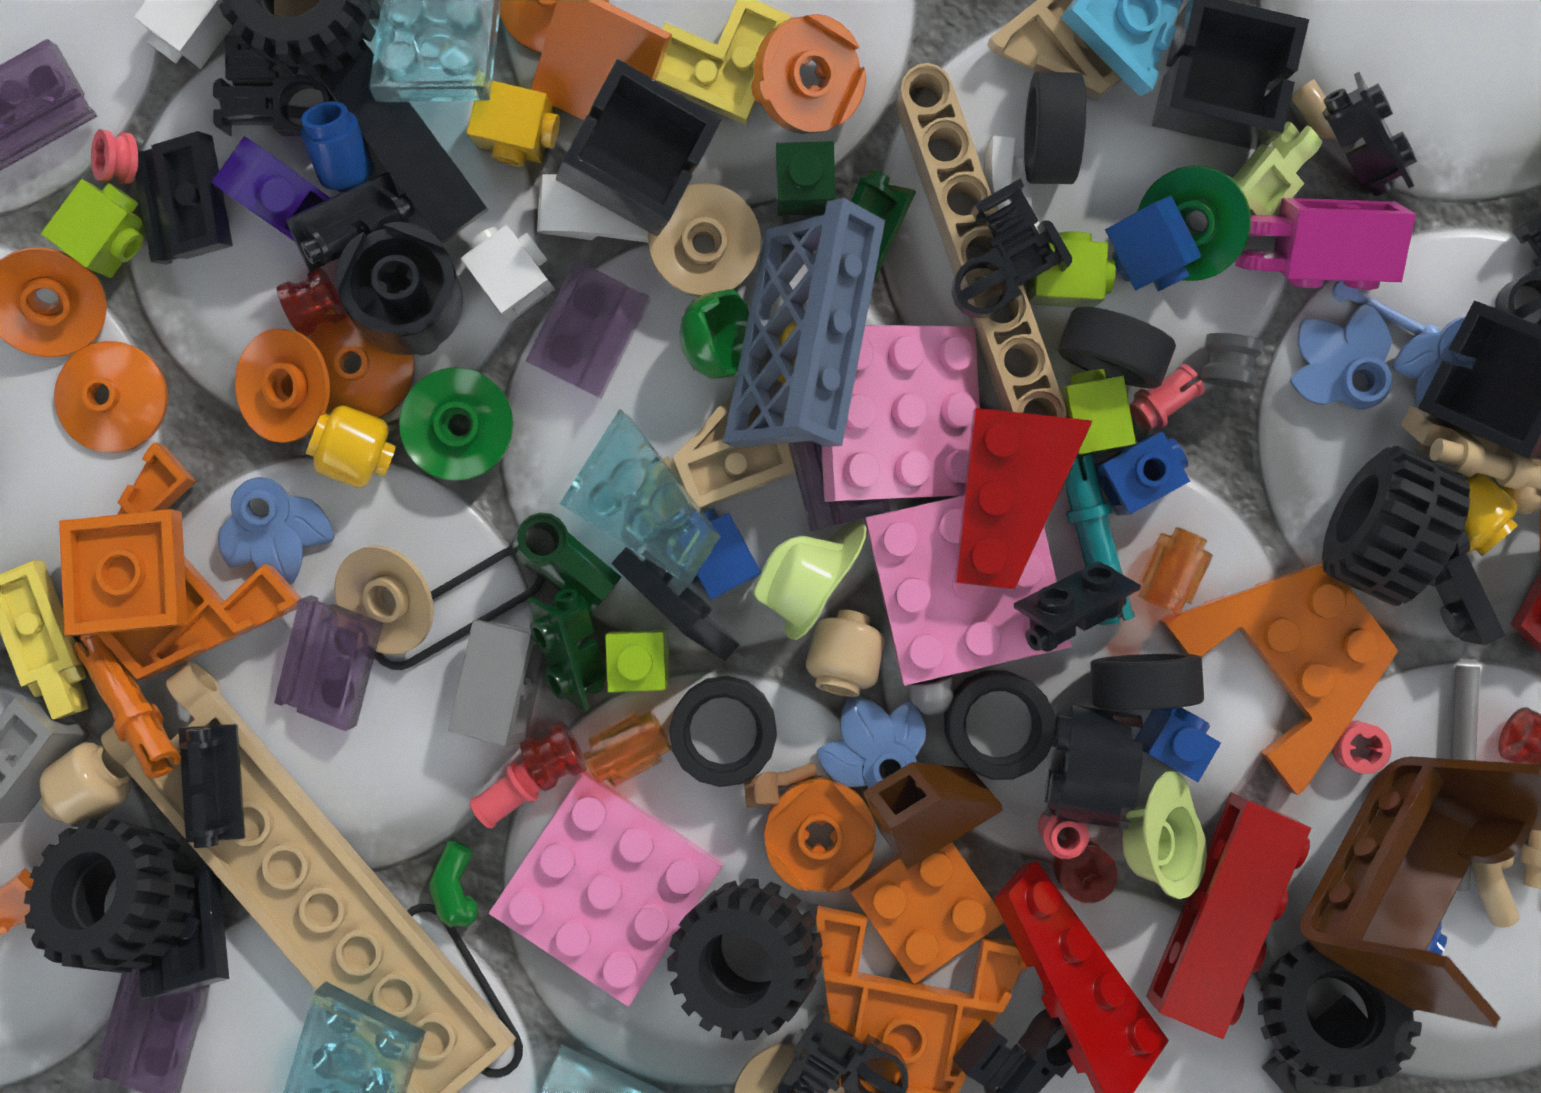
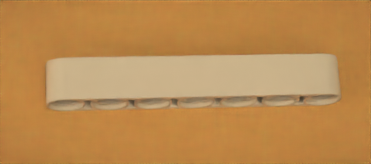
(959, 232)

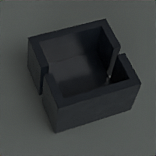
(1223, 66)
(638, 148)
(1503, 388)

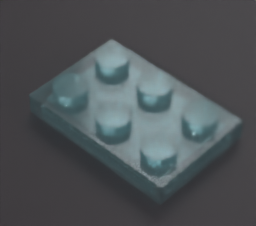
(435, 50)
(352, 1047)

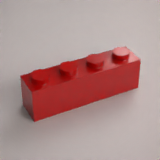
(1229, 916)

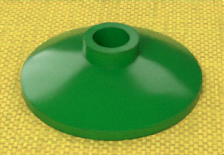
(1222, 204)
(428, 420)

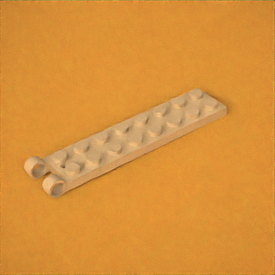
(326, 901)

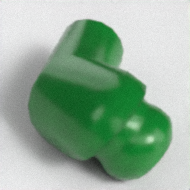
(446, 889)

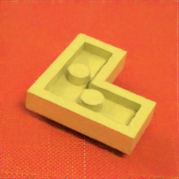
(720, 73)

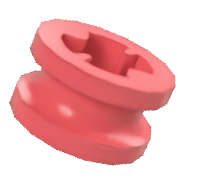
(114, 156)
(1379, 752)

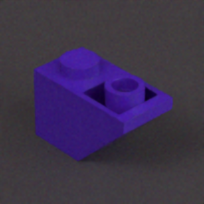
(266, 185)

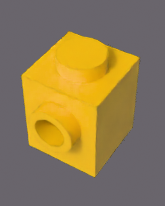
(514, 124)

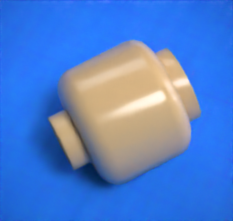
(845, 654)
(83, 785)

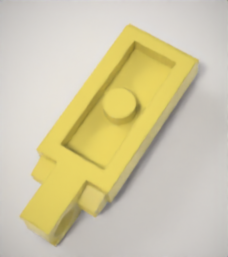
(36, 640)

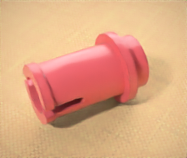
(1154, 406)
(505, 795)
(1076, 836)

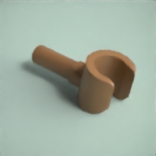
(763, 788)

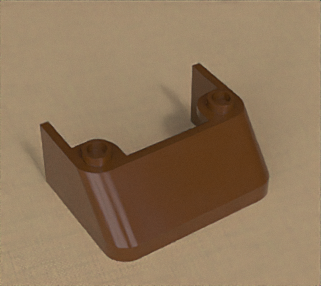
(1405, 866)

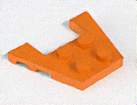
(210, 618)
(1313, 642)
(917, 1019)

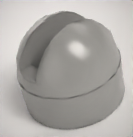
(933, 695)

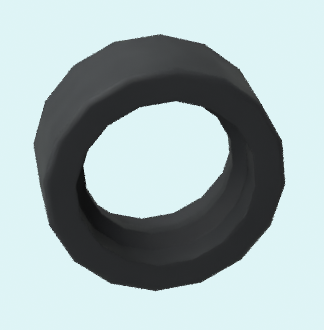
(1055, 127)
(1118, 345)
(1147, 681)
(1039, 740)
(728, 773)

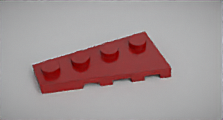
(1102, 1016)

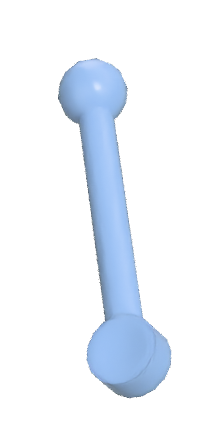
(1344, 293)

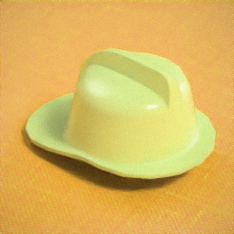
(805, 573)
(1167, 838)

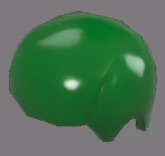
(714, 333)

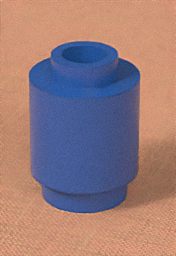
(336, 146)

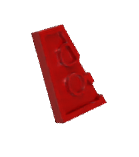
(1010, 489)

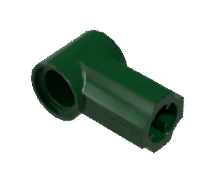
(569, 564)

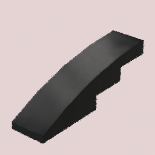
(406, 149)

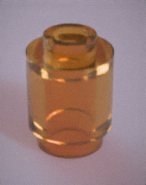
(1174, 570)
(627, 748)

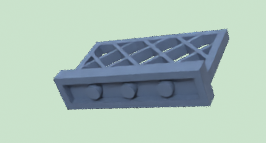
(826, 333)

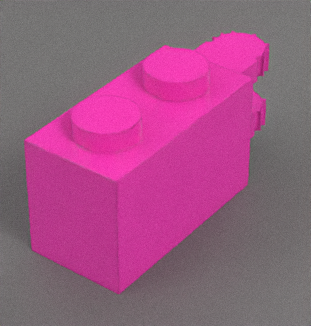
(1334, 241)

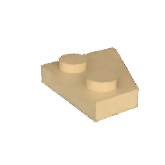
(1047, 44)
(720, 472)

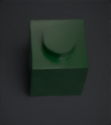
(804, 177)

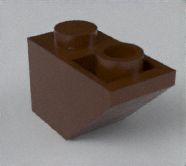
(928, 808)

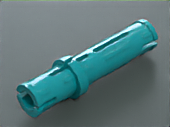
(1091, 521)

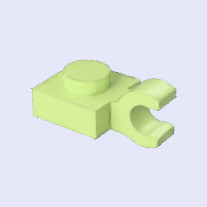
(1272, 170)

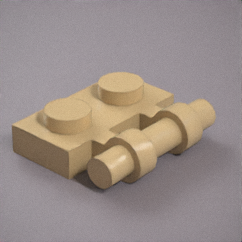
(1468, 452)

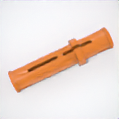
(133, 715)

